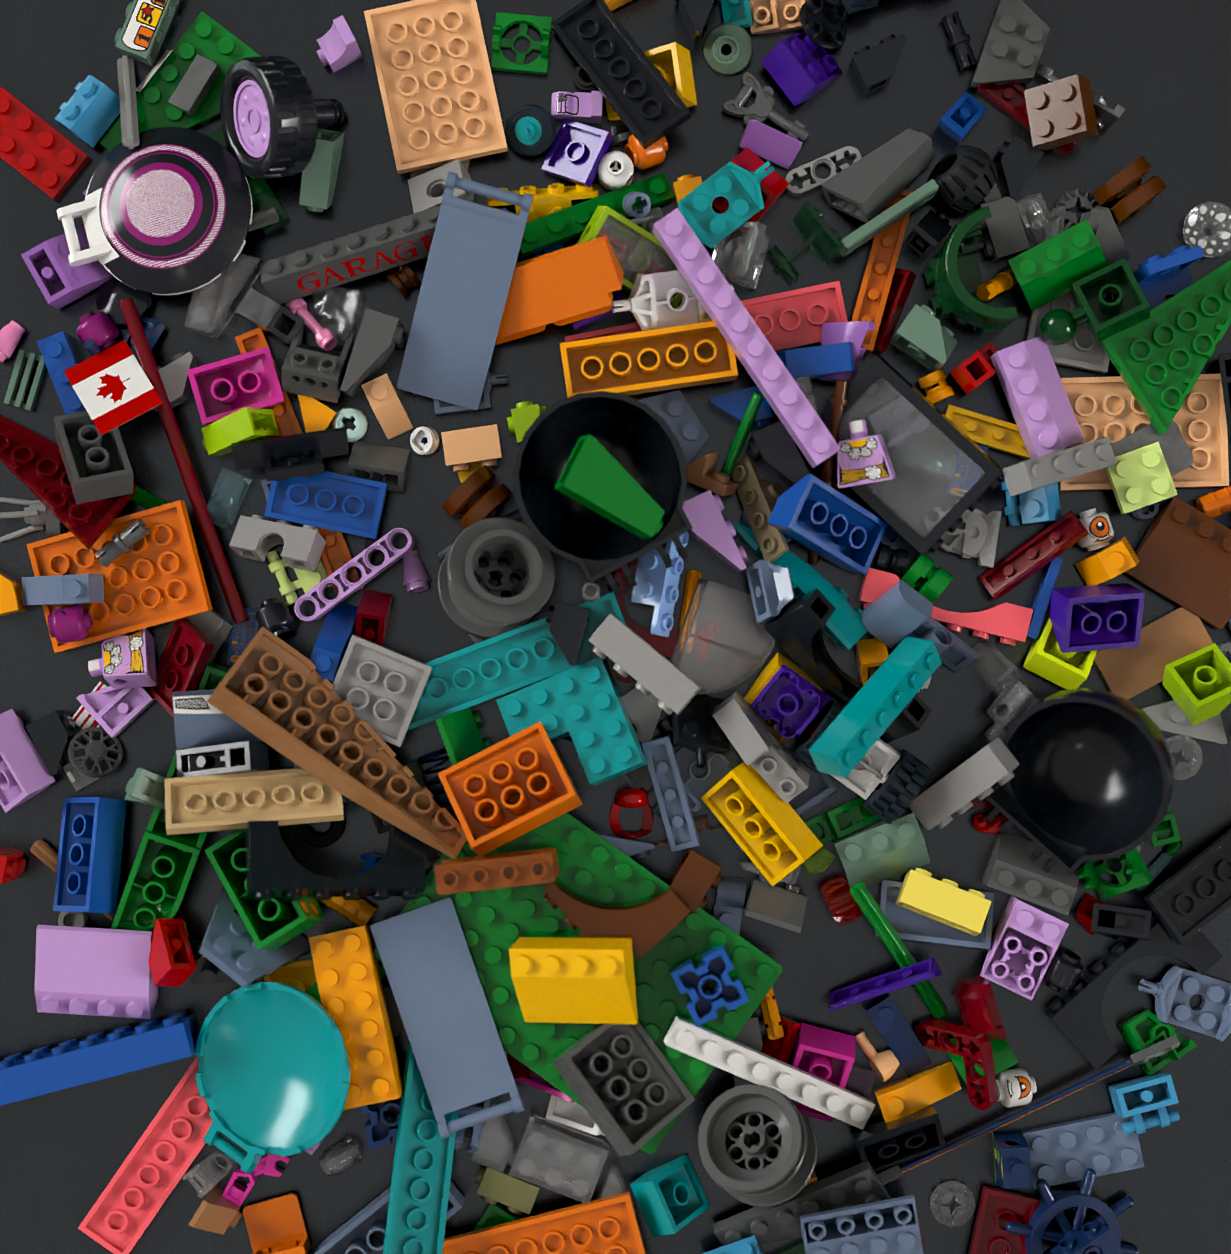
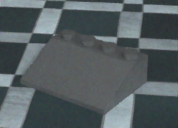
(623, 1084)

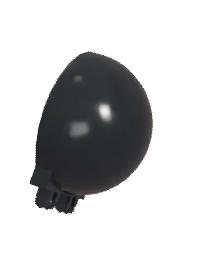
(639, 443)
(1087, 777)

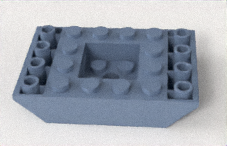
(866, 1228)

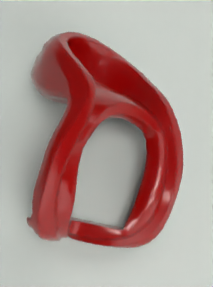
(631, 799)

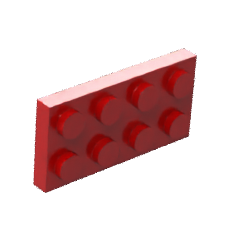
(37, 148)

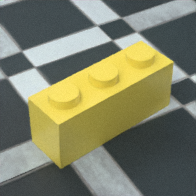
(943, 901)

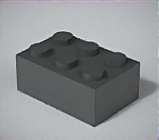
(93, 462)

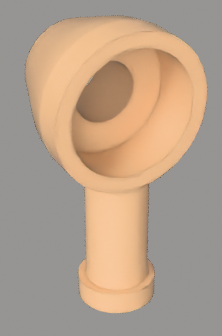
(883, 1062)

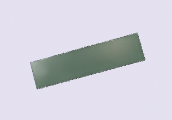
(888, 217)

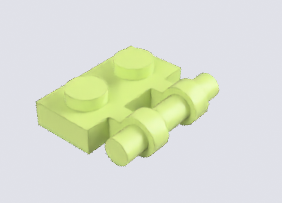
(306, 579)

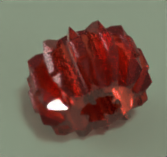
(840, 901)

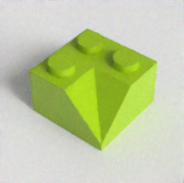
(1200, 683)

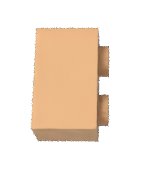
(472, 447)

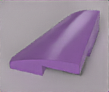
(846, 332)

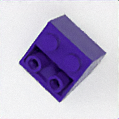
(801, 67)

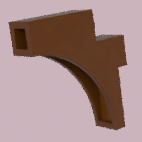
(642, 922)

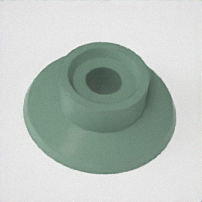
(741, 49)

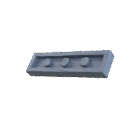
(670, 793)

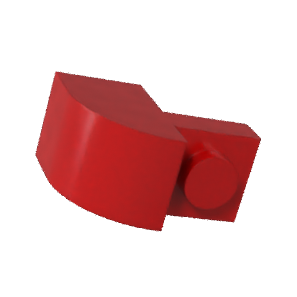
(975, 369)

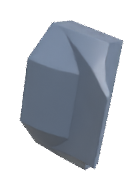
(769, 589)

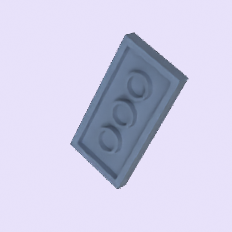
(1068, 1148)

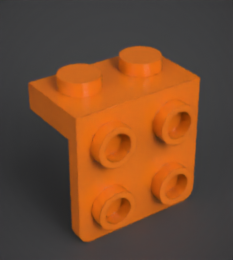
(277, 1226)

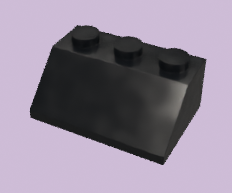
(900, 1139)

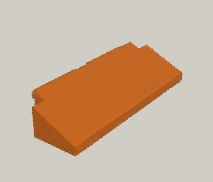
(560, 288)

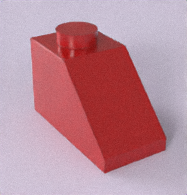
(170, 953)

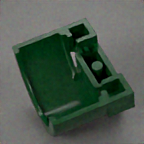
(957, 276)

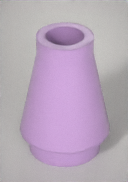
(414, 574)

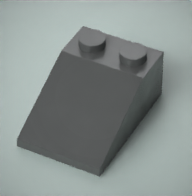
(373, 349)

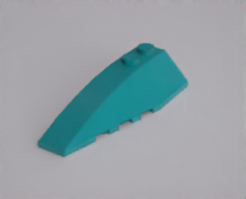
(845, 624)

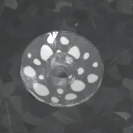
(1218, 219)

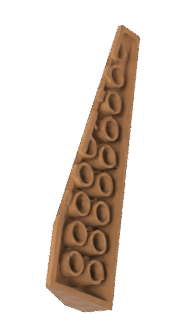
(300, 715)

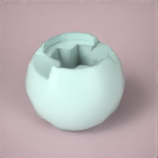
(360, 422)

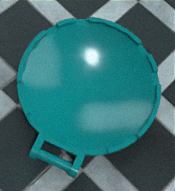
(270, 1072)

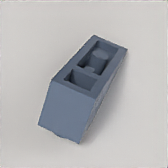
(63, 589)

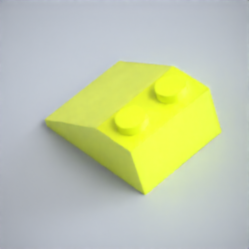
(1047, 660)

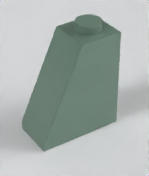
(321, 174)

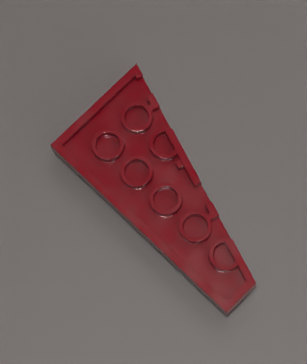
(42, 470)

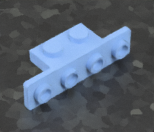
(659, 585)

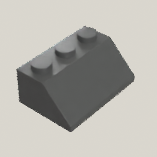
(1018, 875)

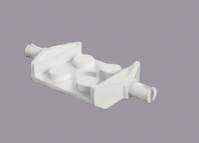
(651, 302)

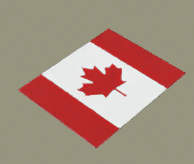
(113, 387)

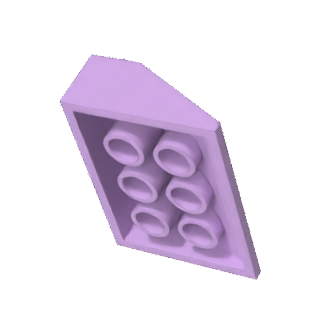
(94, 972)

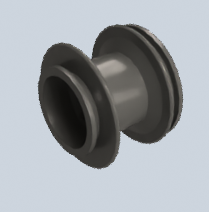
(478, 605)
(730, 1128)

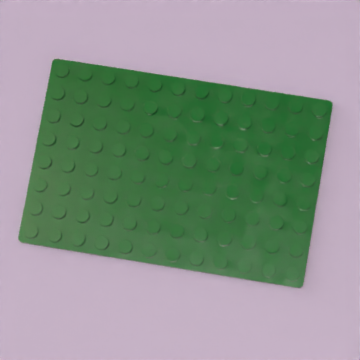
(606, 877)

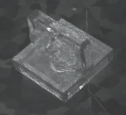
(743, 254)

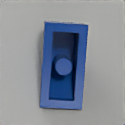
(735, 405)

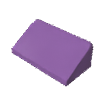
(770, 144)

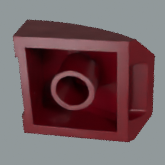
(979, 1007)

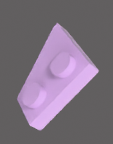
(116, 706)

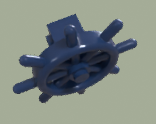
(1096, 1236)

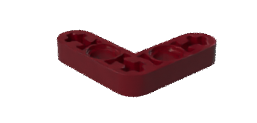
(973, 1054)

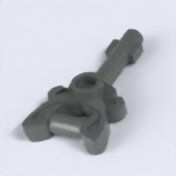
(762, 108)

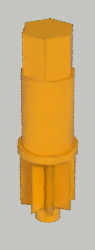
(1001, 282)

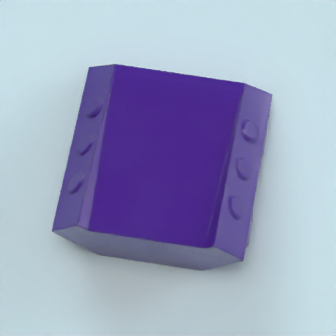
(790, 702)

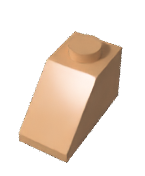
(387, 406)

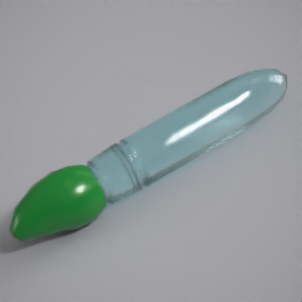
(1160, 863)

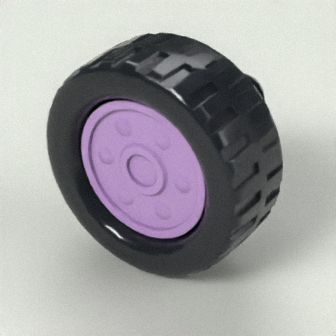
(272, 116)

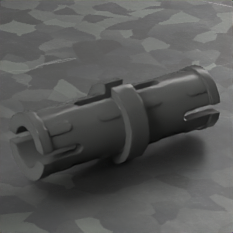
(122, 542)

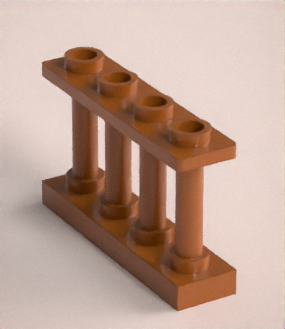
(497, 870)

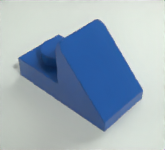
(961, 117)

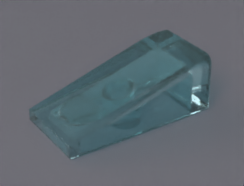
(227, 497)

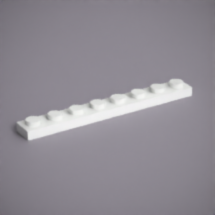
(768, 1071)

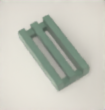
(15, 378)

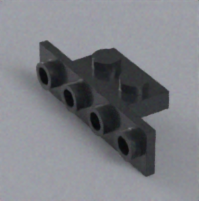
(291, 454)

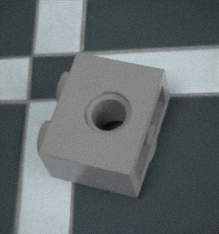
(429, 187)

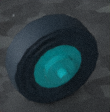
(530, 129)

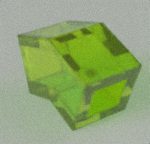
(819, 861)

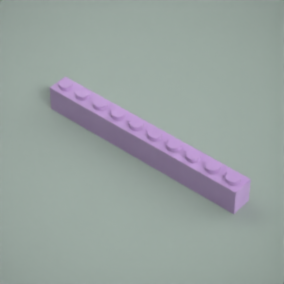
(745, 338)

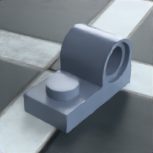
(729, 902)

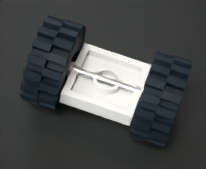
(882, 777)

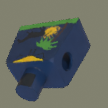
(1011, 1162)

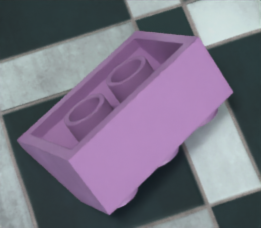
(21, 765)

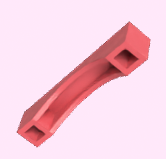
(1002, 621)

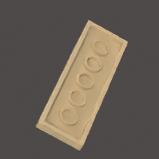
(235, 798)

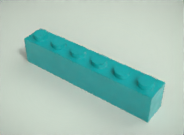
(875, 707)

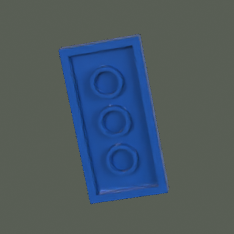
(329, 503)

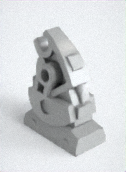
(975, 537)

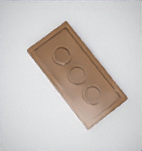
(1161, 642)

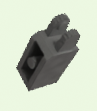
(1004, 230)

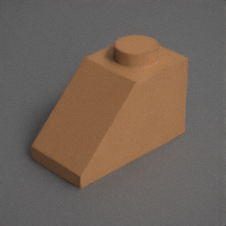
(216, 1213)

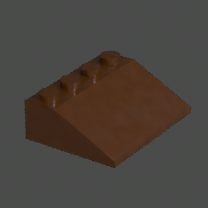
(1187, 561)

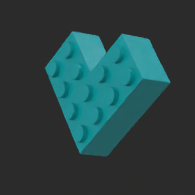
(587, 708)

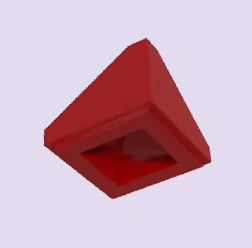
(1085, 910)

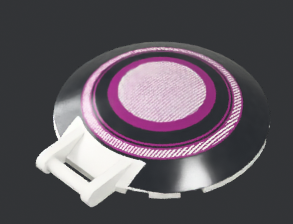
(163, 212)

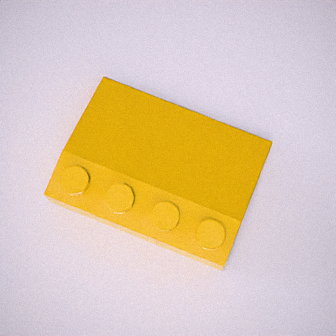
(574, 980)

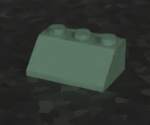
(882, 850)

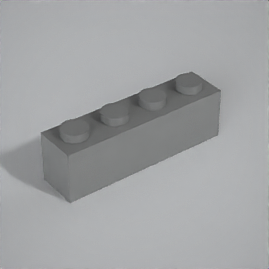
(1059, 466)
(644, 664)
(964, 783)

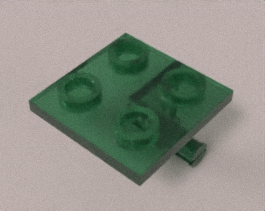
(817, 235)

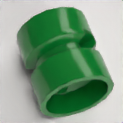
(926, 577)

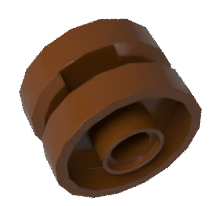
(1129, 191)
(476, 499)

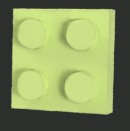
(1140, 478)

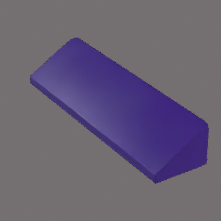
(884, 984)

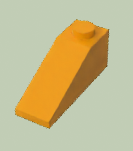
(916, 1092)

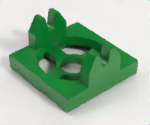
(506, 20)
(1135, 867)

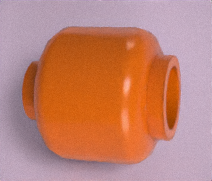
(647, 157)

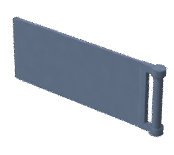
(463, 294)
(446, 1014)

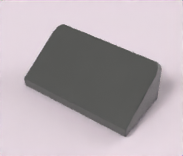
(195, 85)

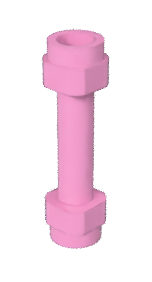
(324, 337)

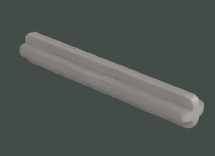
(128, 102)

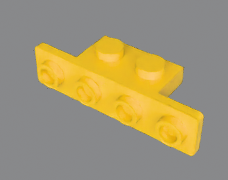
(550, 199)

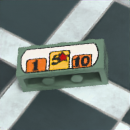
(145, 29)

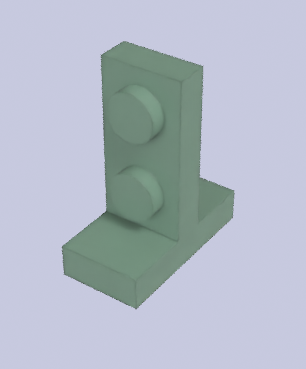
(146, 789)

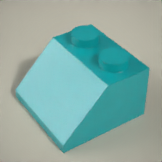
(670, 1196)

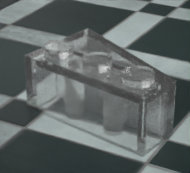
(215, 303)

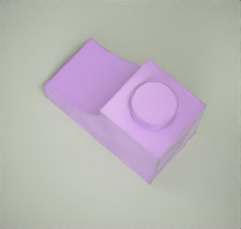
(338, 46)

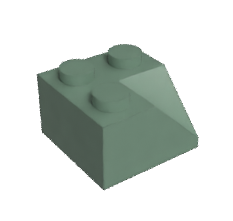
(924, 338)

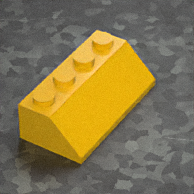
(761, 822)

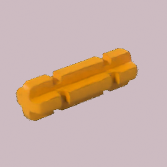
(771, 1016)

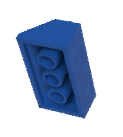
(828, 524)
(90, 855)

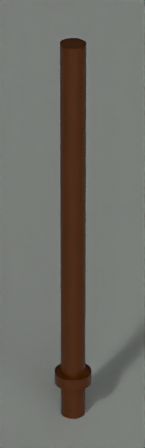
(838, 400)

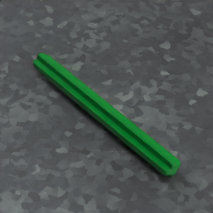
(896, 946)

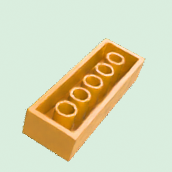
(649, 360)
(356, 1001)

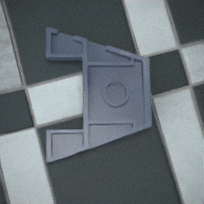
(681, 420)
(234, 951)

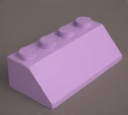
(1037, 397)

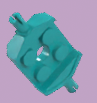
(743, 197)

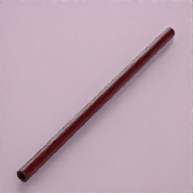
(183, 462)

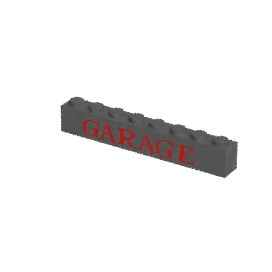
(351, 256)

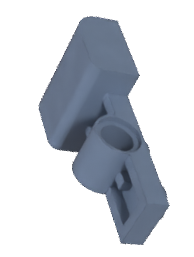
(907, 613)

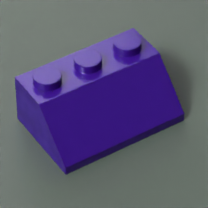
(1097, 617)

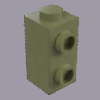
(506, 1189)

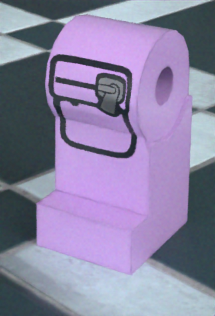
(577, 106)

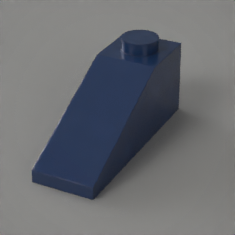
(897, 1033)

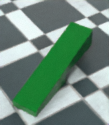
(840, 820)

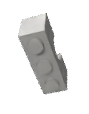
(257, 535)

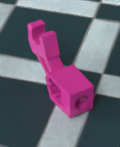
(237, 1193)

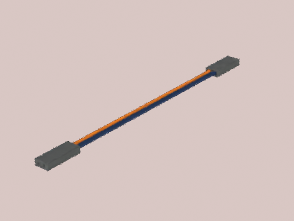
(1135, 1060)

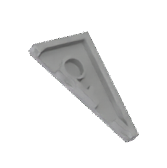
(1172, 719)

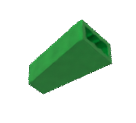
(608, 489)

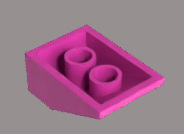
(236, 384)
(824, 1055)

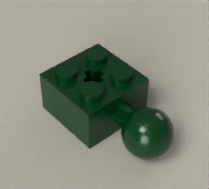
(1103, 318)

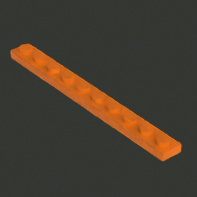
(336, 550)

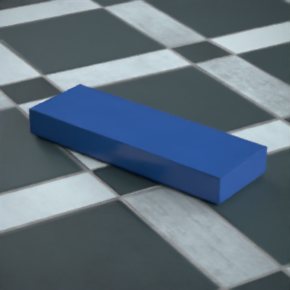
(1043, 596)

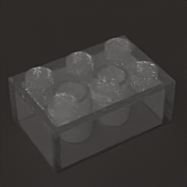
(559, 1159)

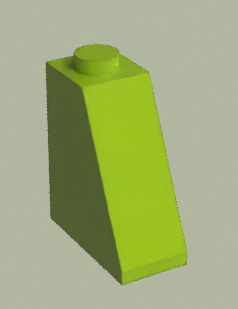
(236, 427)

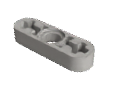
(800, 172)

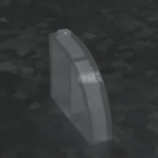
(720, 638)

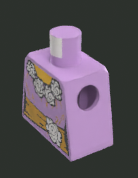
(863, 458)
(127, 660)

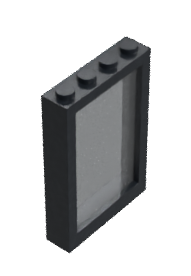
(933, 460)

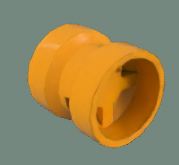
(939, 392)

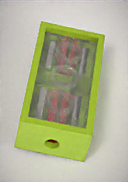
(633, 246)

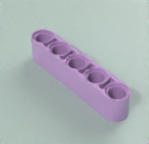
(341, 579)

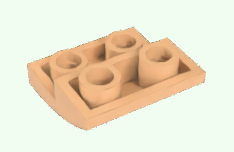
(775, 16)

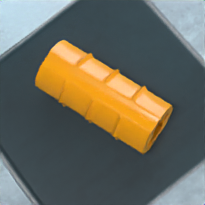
(356, 911)

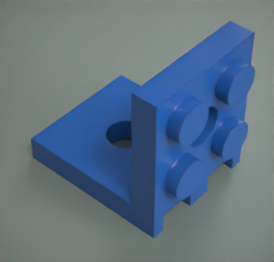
(1167, 276)

